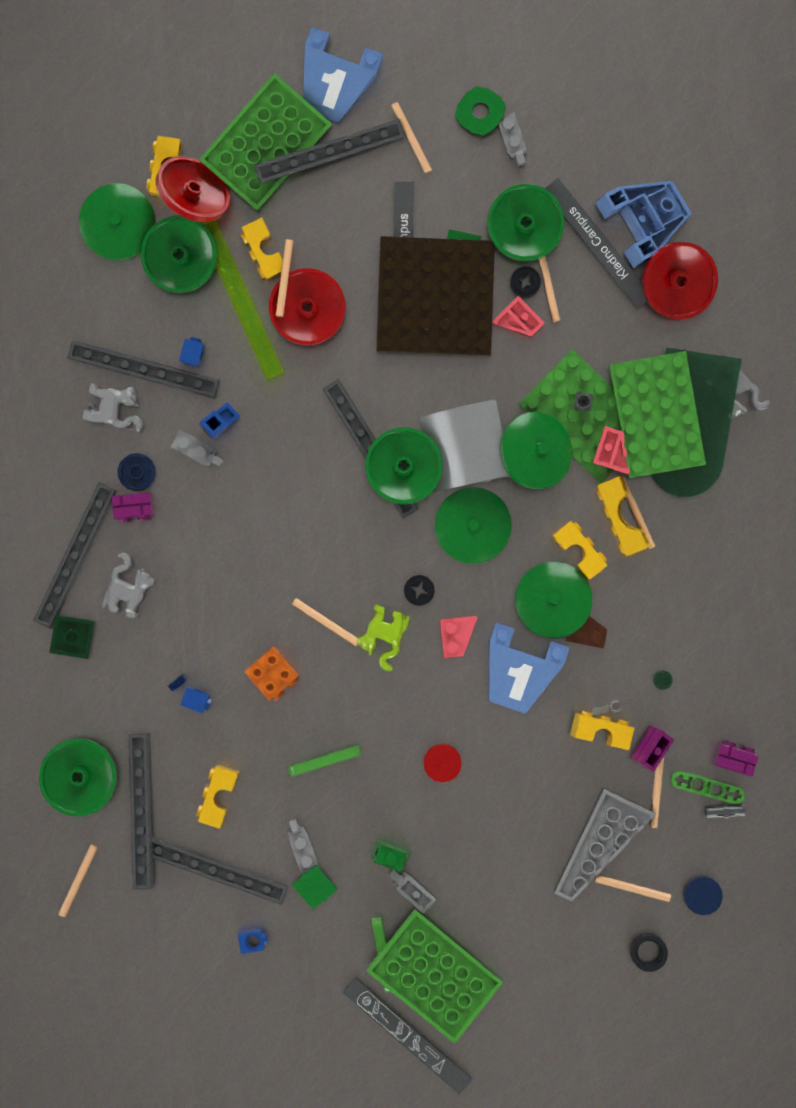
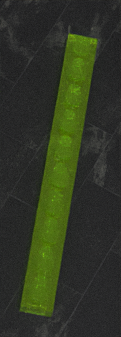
(244, 306)

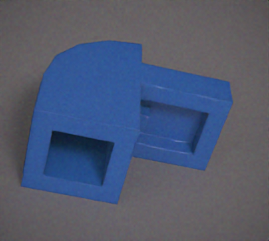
(219, 421)

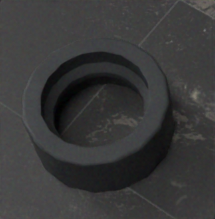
(634, 952)

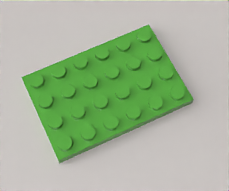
(268, 127)
(556, 396)
(657, 414)
(434, 976)

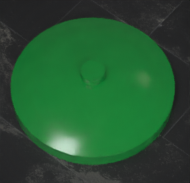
(116, 221)
(525, 222)
(179, 254)
(535, 450)
(403, 465)
(473, 525)
(553, 600)
(78, 777)

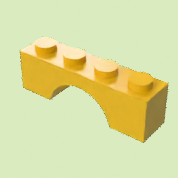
(631, 539)

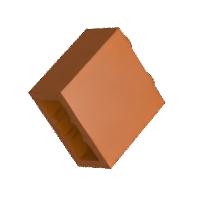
(272, 674)

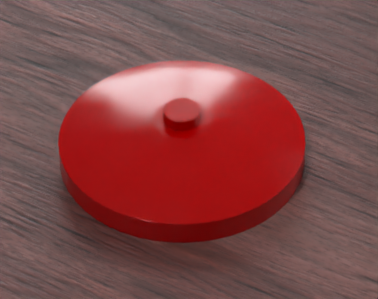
(192, 189)
(680, 280)
(311, 309)

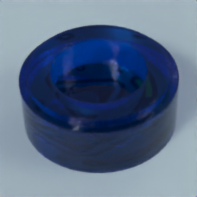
(177, 682)

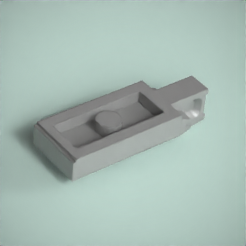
(513, 138)
(196, 449)
(302, 847)
(412, 891)

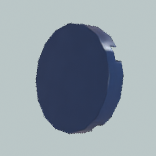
(136, 472)
(703, 895)

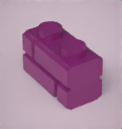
(132, 506)
(652, 748)
(736, 759)

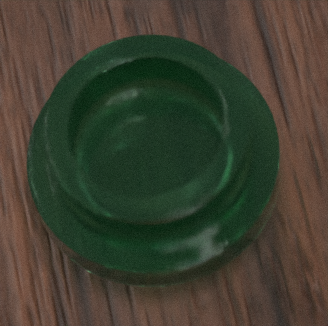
(662, 680)

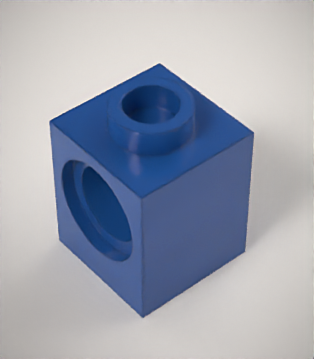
(192, 352)
(196, 700)
(246, 947)

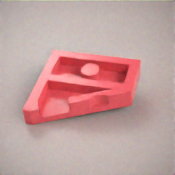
(519, 318)
(611, 451)
(456, 635)

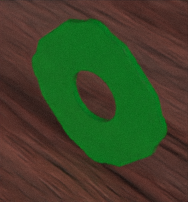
(486, 124)

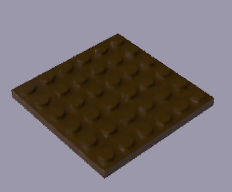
(435, 296)

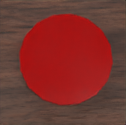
(442, 763)

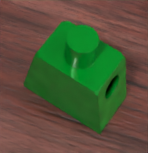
(390, 855)

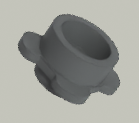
(582, 396)

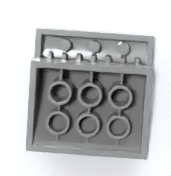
(467, 444)

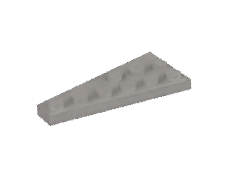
(607, 833)

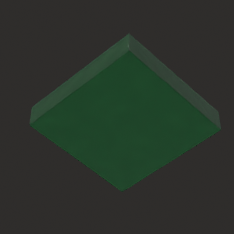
(71, 636)

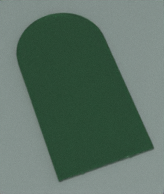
(714, 391)

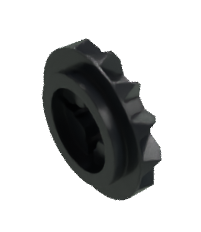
(534, 279)
(427, 585)

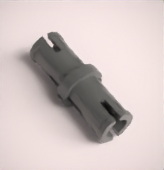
(725, 811)

